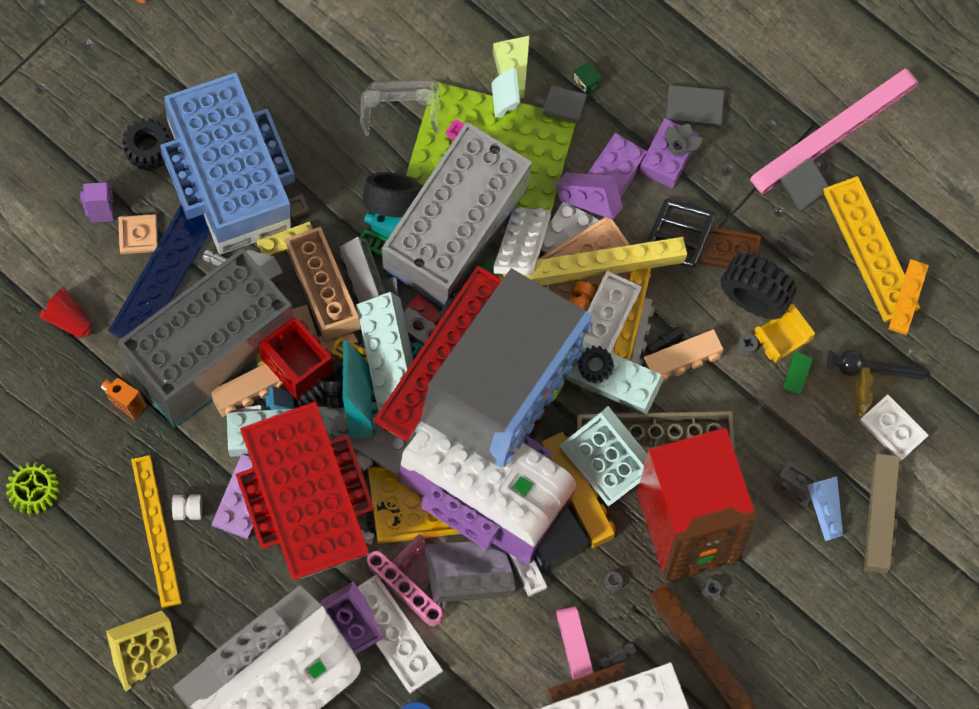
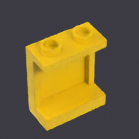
(784, 335)

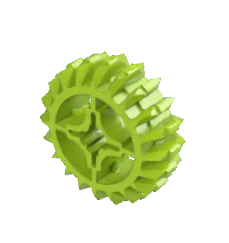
(16, 485)

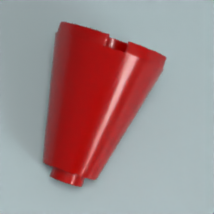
(67, 315)

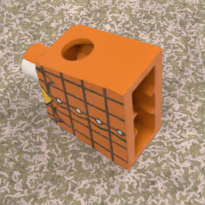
(124, 397)

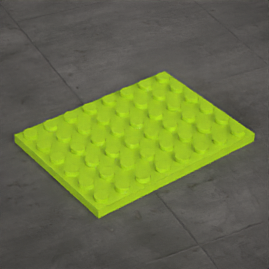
(523, 130)

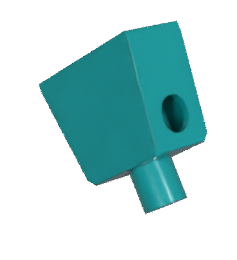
(382, 224)

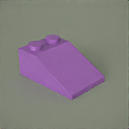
(353, 617)

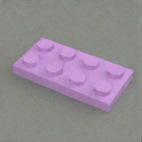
(232, 512)

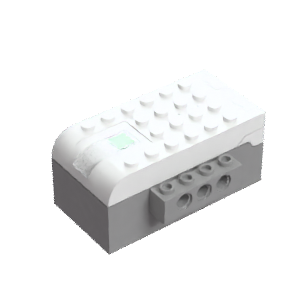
(278, 661)

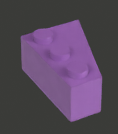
(591, 192)
(98, 201)

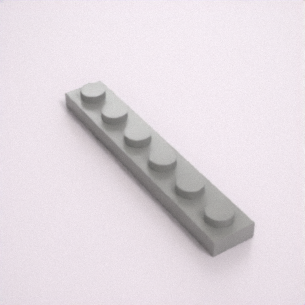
(643, 329)

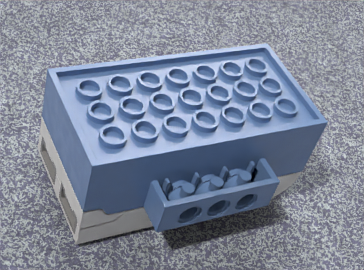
(227, 163)

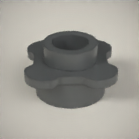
(710, 583)

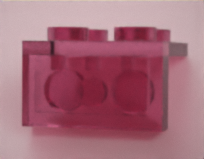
(413, 562)

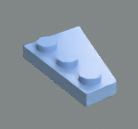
(827, 507)

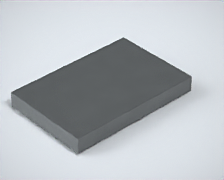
(695, 105)

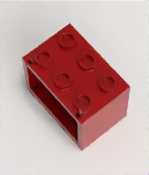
(296, 357)

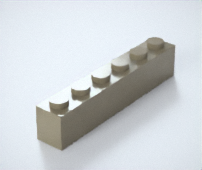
(882, 513)

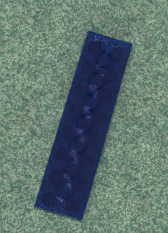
(162, 272)

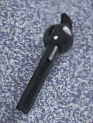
(851, 363)

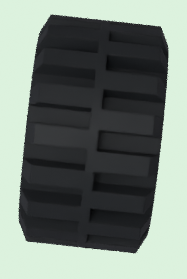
(141, 131)

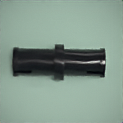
(665, 340)

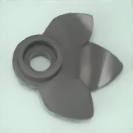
(683, 138)

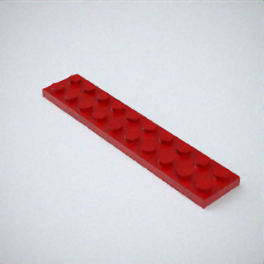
(405, 405)

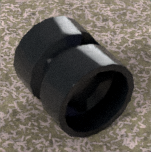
(334, 387)

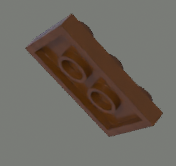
(726, 244)

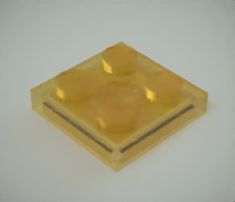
(863, 397)

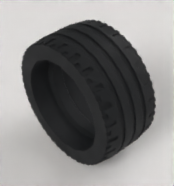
(389, 193)

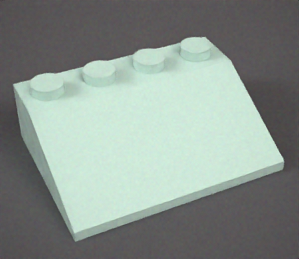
(606, 455)

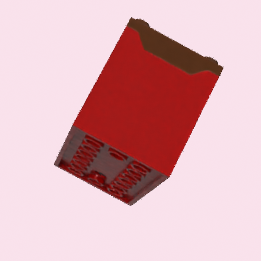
(695, 504)

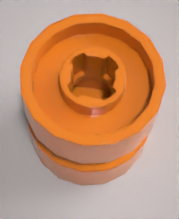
(582, 294)

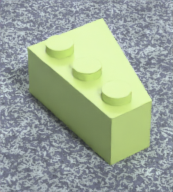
(510, 55)

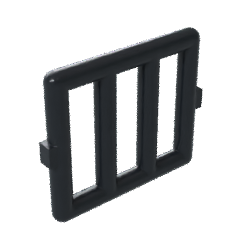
(704, 231)

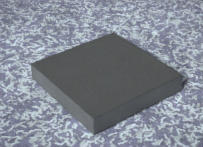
(564, 104)
(804, 183)

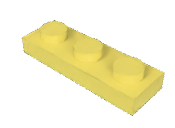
(276, 243)

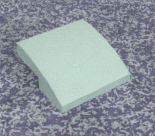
(505, 92)

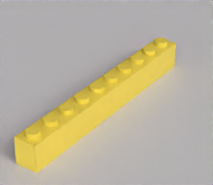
(613, 260)

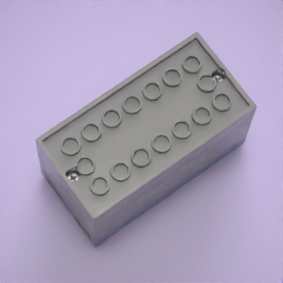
(456, 215)

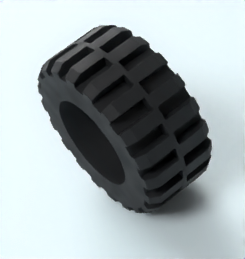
(758, 286)

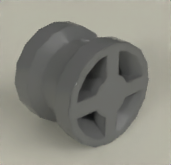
(749, 348)

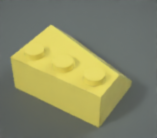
(141, 647)

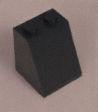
(561, 543)

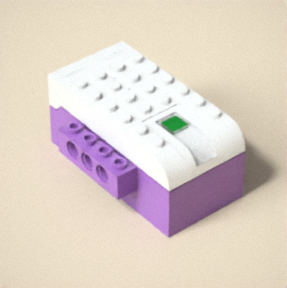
(487, 502)

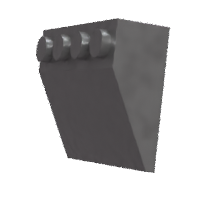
(468, 572)

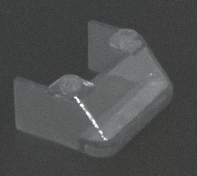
(424, 91)

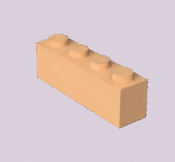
(685, 355)

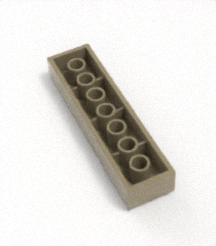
(665, 428)

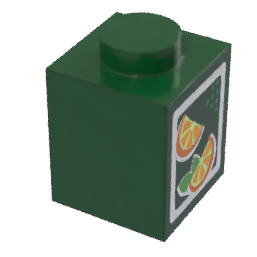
(587, 78)

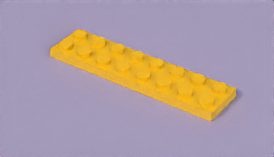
(867, 243)

